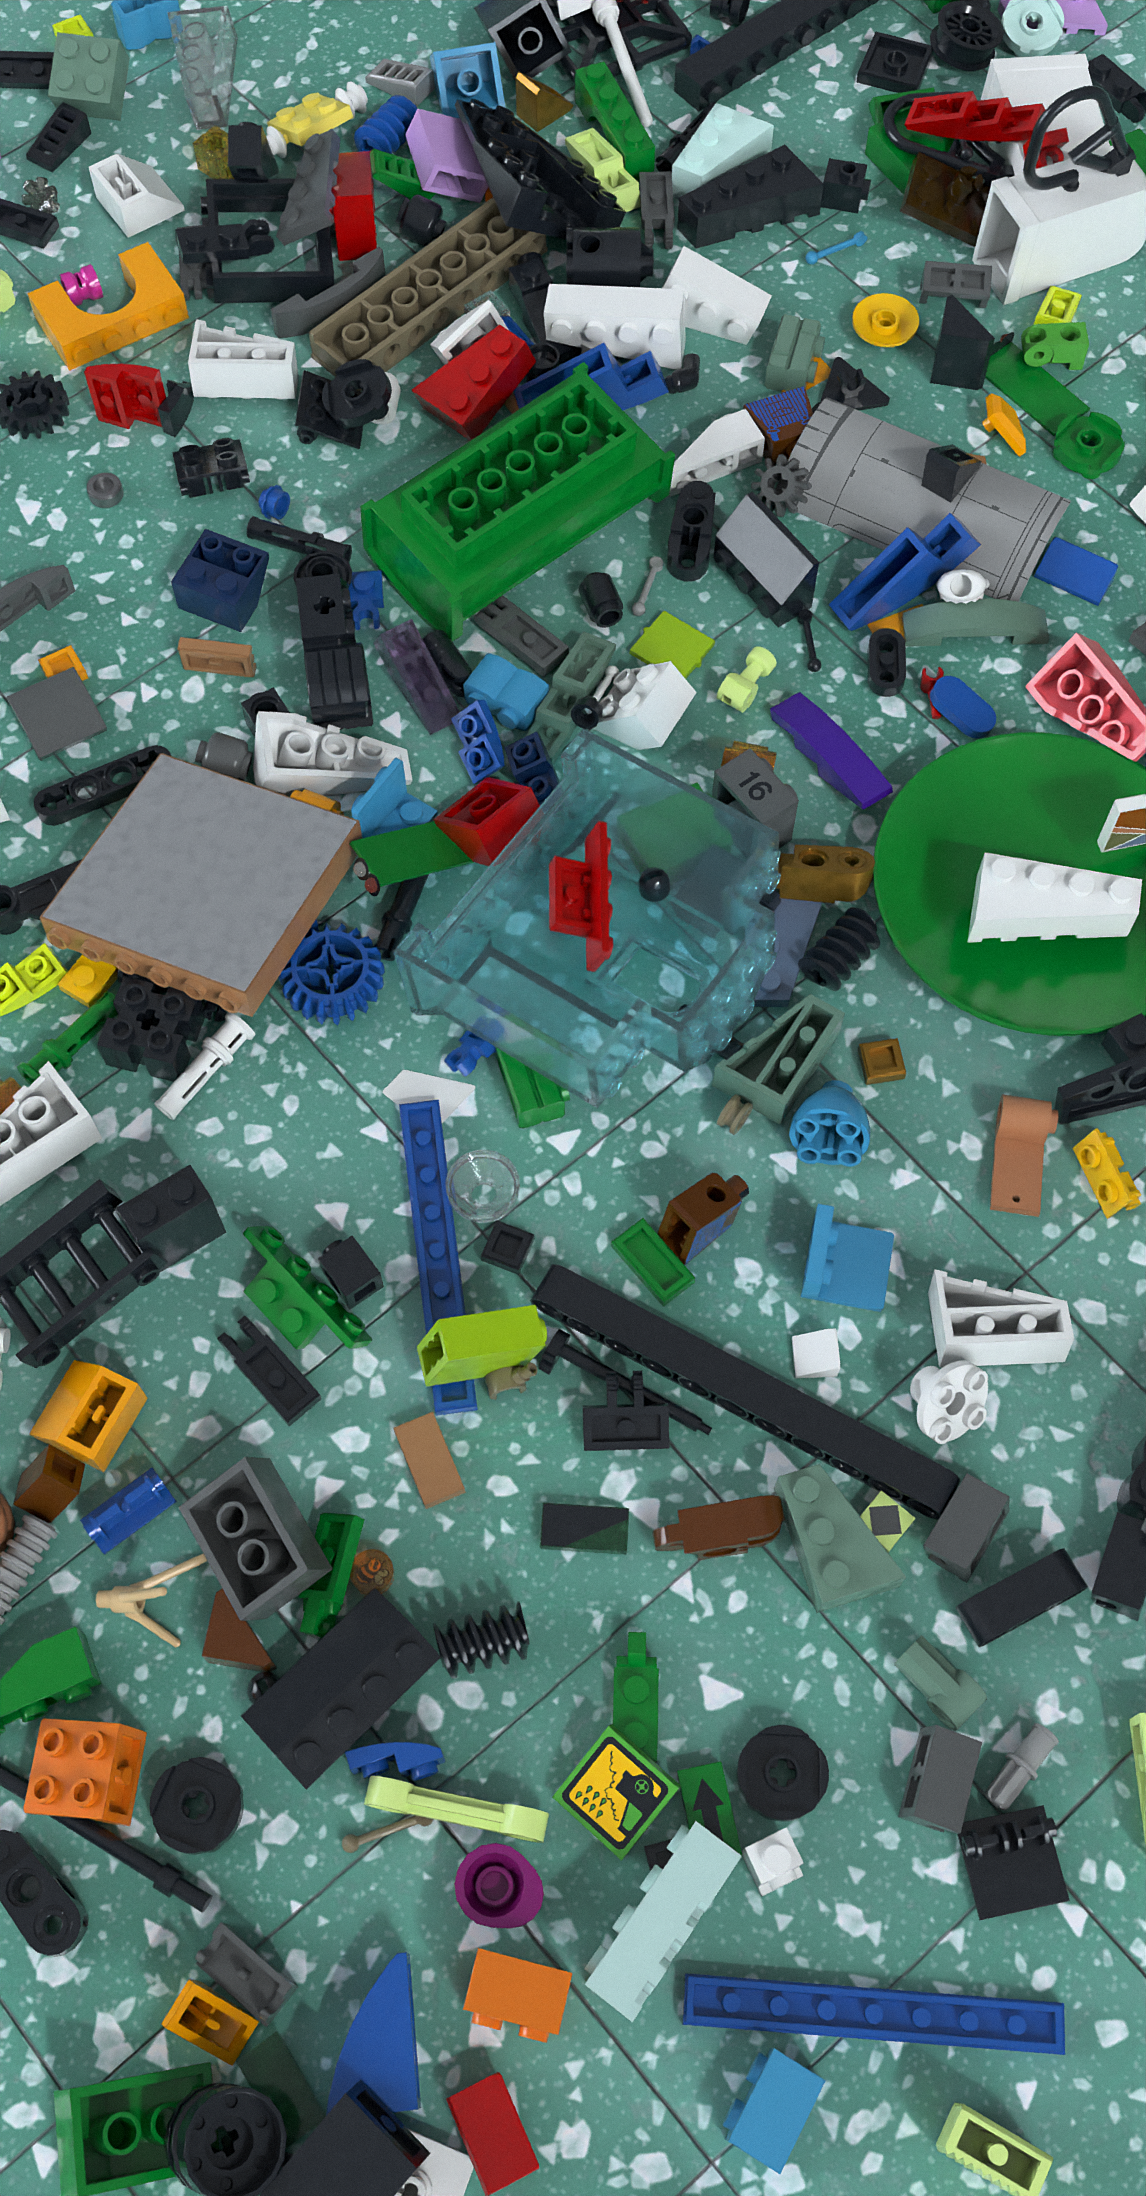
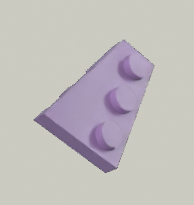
(1077, 15)

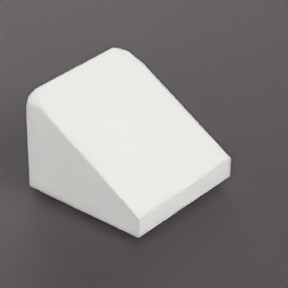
(816, 1354)

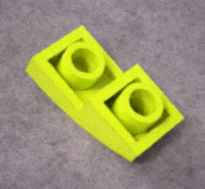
(29, 979)

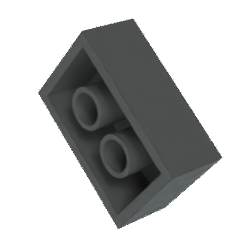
(255, 1538)

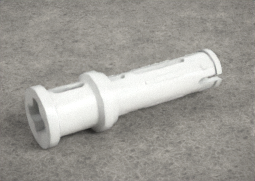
(216, 1052)

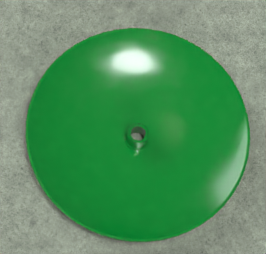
(1028, 801)

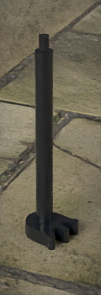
(559, 1348)

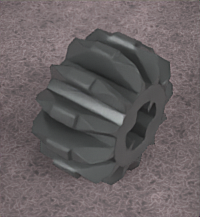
(792, 475)

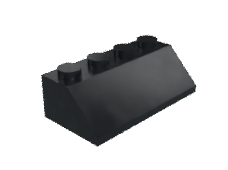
(340, 1687)

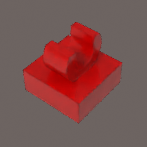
(1050, 147)

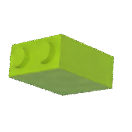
(480, 1343)

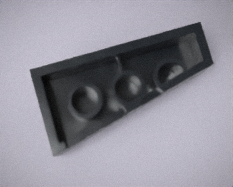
(749, 197)

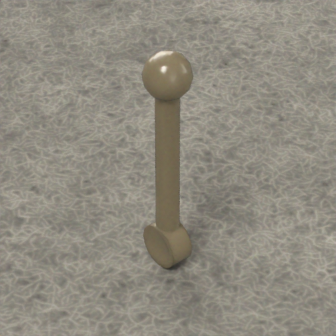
(351, 1842)

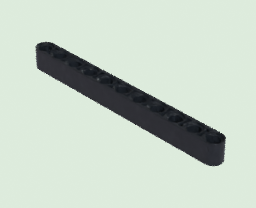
(746, 1392)

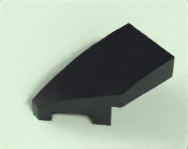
(176, 406)

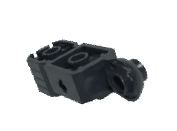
(331, 656)

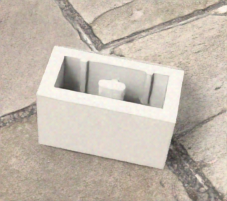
(133, 193)
(645, 705)

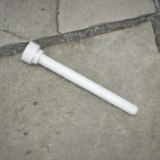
(606, 14)

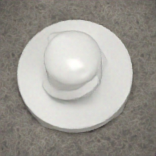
(950, 1399)

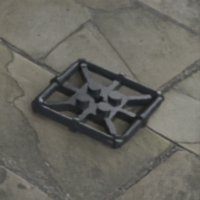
(631, 26)

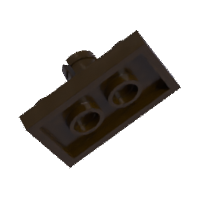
(946, 198)

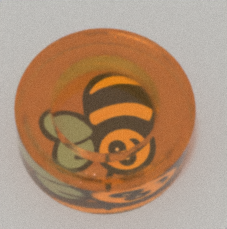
(372, 1570)

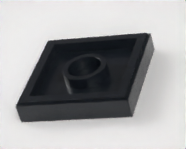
(895, 63)

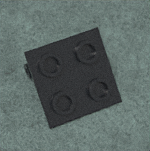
(314, 418)
(221, 457)
(1012, 1862)

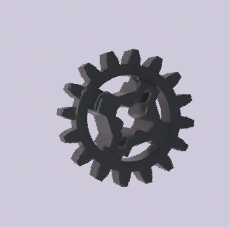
(32, 404)

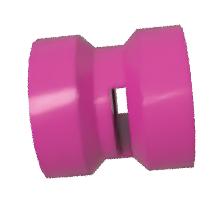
(88, 282)

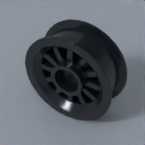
(966, 35)

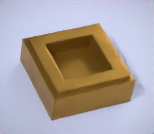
(881, 1061)

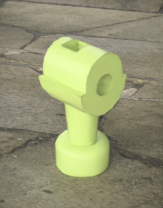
(741, 689)

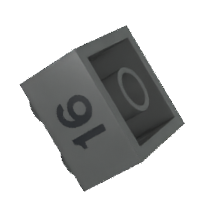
(755, 790)

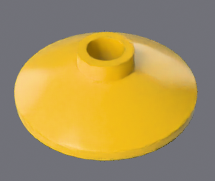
(885, 320)

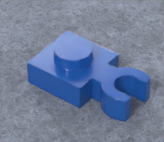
(366, 596)
(466, 1056)

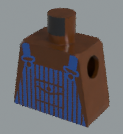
(781, 420)
(701, 1214)

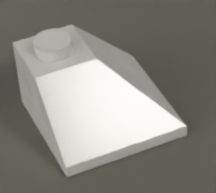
(466, 331)

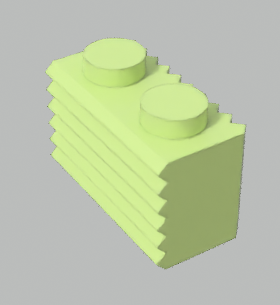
(993, 2152)

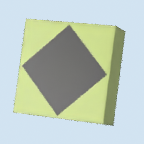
(887, 1520)

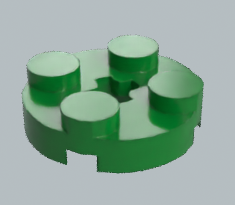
(1084, 459)

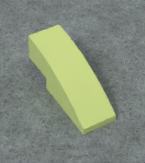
(606, 165)

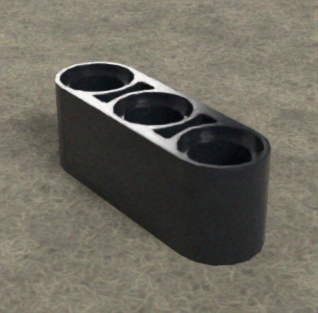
(1021, 1597)

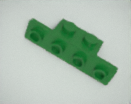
(294, 1296)

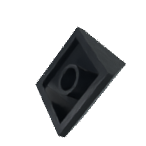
(961, 349)

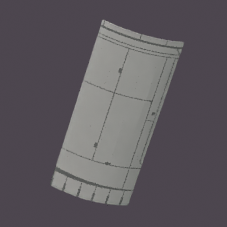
(870, 487)

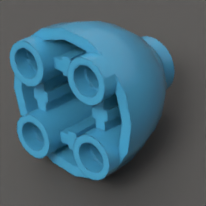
(831, 1127)

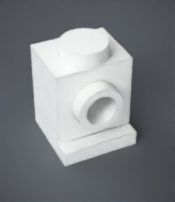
(773, 1861)

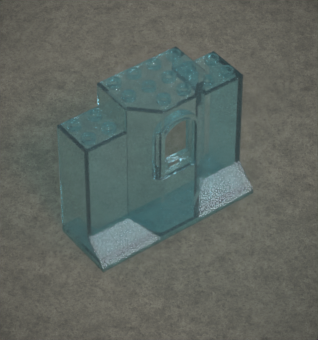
(529, 987)

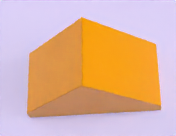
(210, 2021)

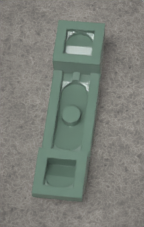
(975, 619)

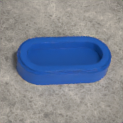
(963, 707)

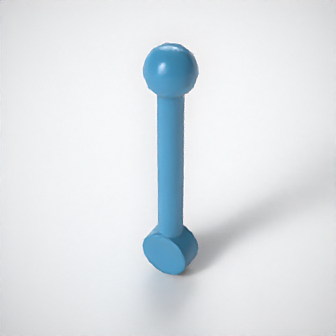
(858, 239)

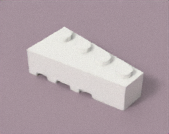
(1050, 900)

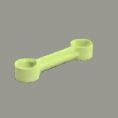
(504, 1819)

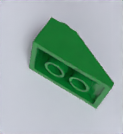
(117, 2129)

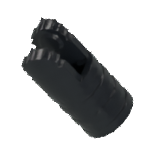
(448, 661)

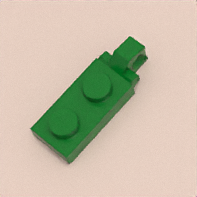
(322, 1601)
(637, 1695)

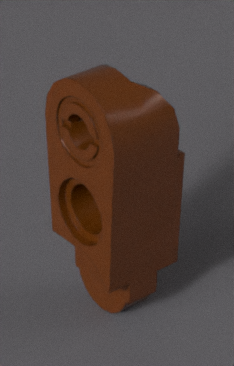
(723, 1527)

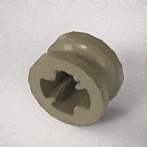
(735, 1114)

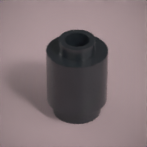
(601, 599)

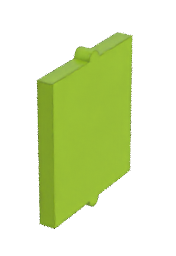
(672, 641)

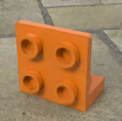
(85, 1770)

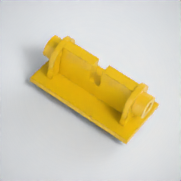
(1100, 1164)

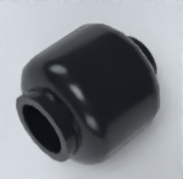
(420, 219)

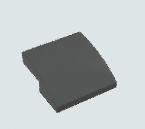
(57, 713)

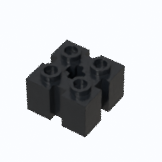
(151, 1029)

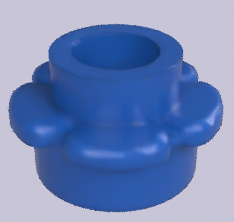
(274, 502)

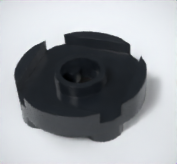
(367, 406)
(186, 1781)
(763, 1792)

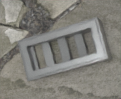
(408, 81)

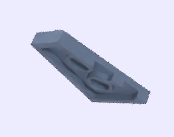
(794, 930)

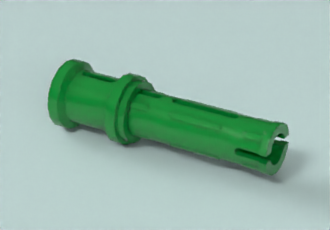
(60, 1051)

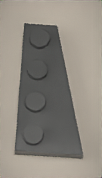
(311, 192)

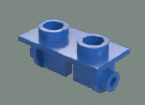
(128, 1511)

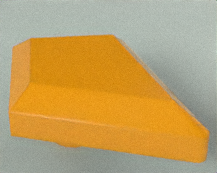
(1006, 422)

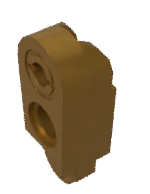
(825, 873)

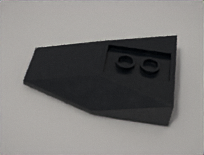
(532, 179)

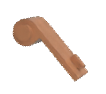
(1019, 1153)

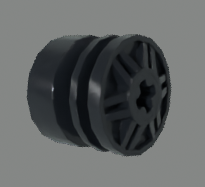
(250, 2148)

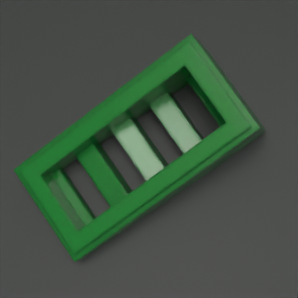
(400, 174)

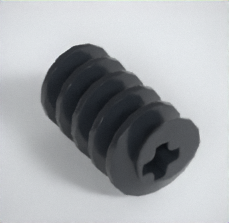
(841, 949)
(482, 1640)

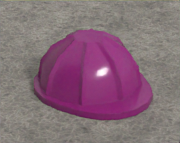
(498, 1887)

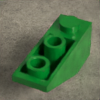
(46, 1675)

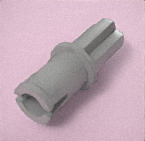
(1021, 1766)

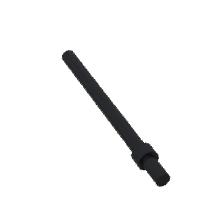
(166, 1878)

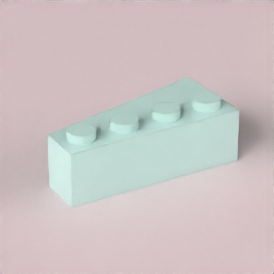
(662, 1920)

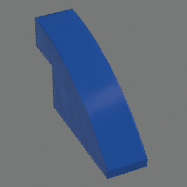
(625, 384)
(903, 572)
(383, 2043)

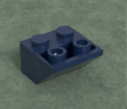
(221, 580)

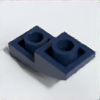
(533, 765)

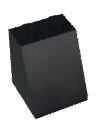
(523, 34)
(172, 1217)

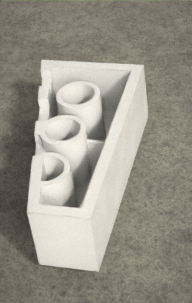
(622, 317)
(41, 1132)

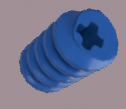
(387, 126)

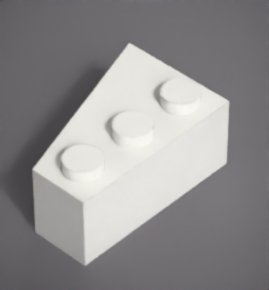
(716, 298)
(241, 365)
(996, 1324)

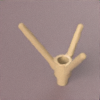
(132, 1598)

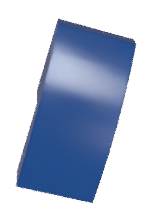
(481, 741)
(411, 1758)

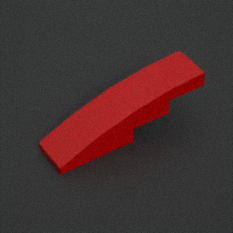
(973, 120)

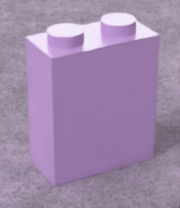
(445, 156)

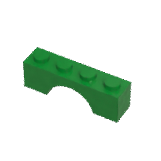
(603, 100)

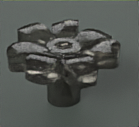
(40, 195)

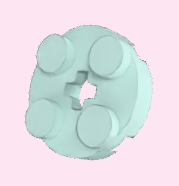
(1027, 41)

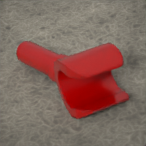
(927, 684)

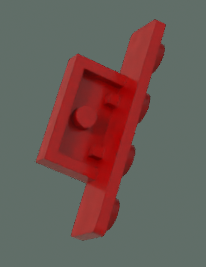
(580, 897)

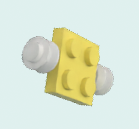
(314, 116)

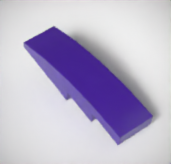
(832, 749)

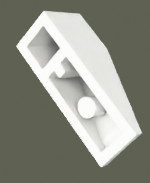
(720, 450)

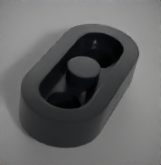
(887, 665)

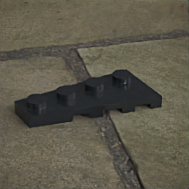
(1103, 1092)

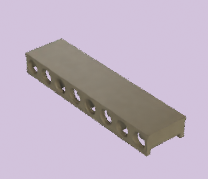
(424, 292)

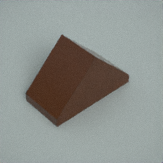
(233, 1641)

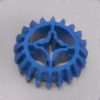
(361, 974)

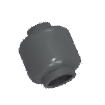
(225, 755)

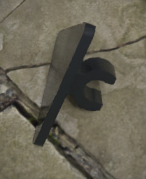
(852, 388)

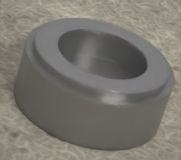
(105, 490)

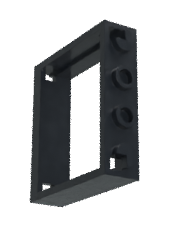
(245, 287)

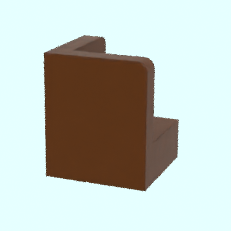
(49, 1484)

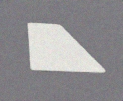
(419, 1087)

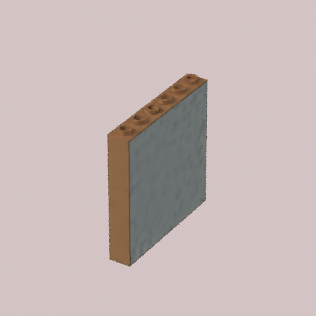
(203, 884)

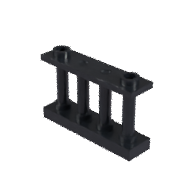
(61, 1233)

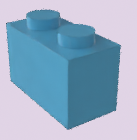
(773, 2109)

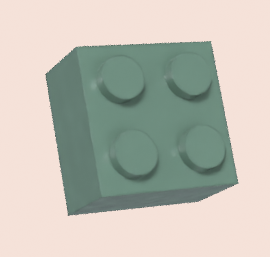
(89, 75)

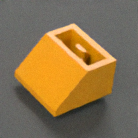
(90, 1414)

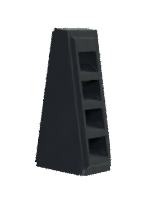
(64, 119)

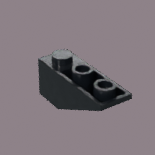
(250, 153)

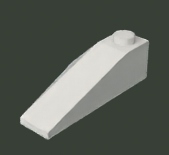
(316, 758)

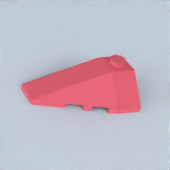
(1092, 696)

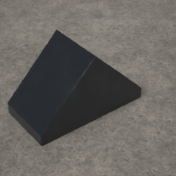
(948, 470)

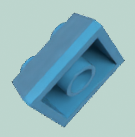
(467, 75)

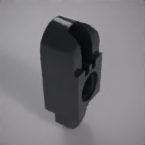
(691, 531)
(54, 1898)

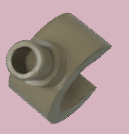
(509, 1378)

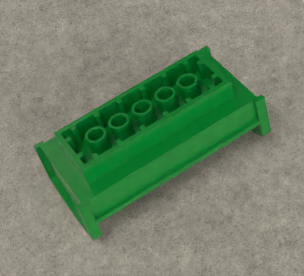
(512, 501)

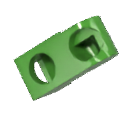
(1056, 344)

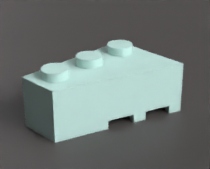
(718, 147)

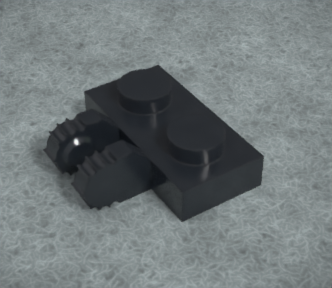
(625, 1425)

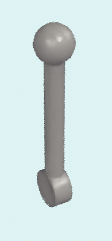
(655, 566)

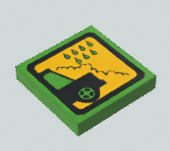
(616, 1791)

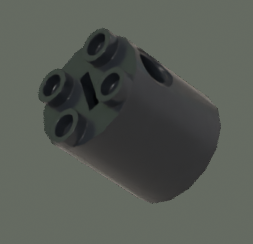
(607, 256)

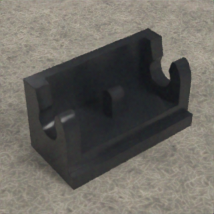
(1122, 1572)

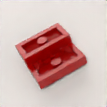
(125, 393)

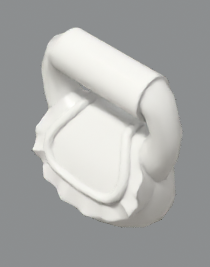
(962, 586)

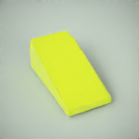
(1058, 306)

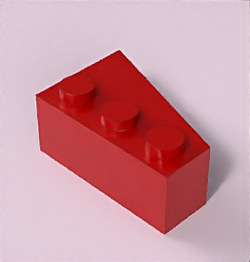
(354, 206)
(476, 382)

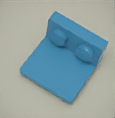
(388, 805)
(846, 1263)

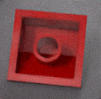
(488, 818)

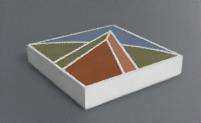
(1124, 824)

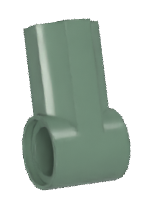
(949, 1691)

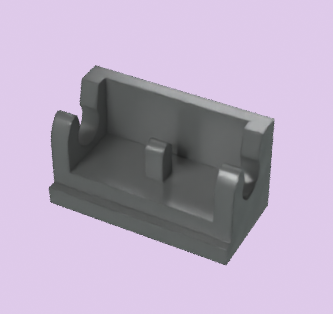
(956, 279)
(967, 1527)
(940, 1779)
(245, 1974)

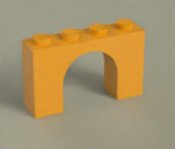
(87, 336)

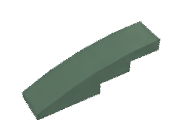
(574, 679)

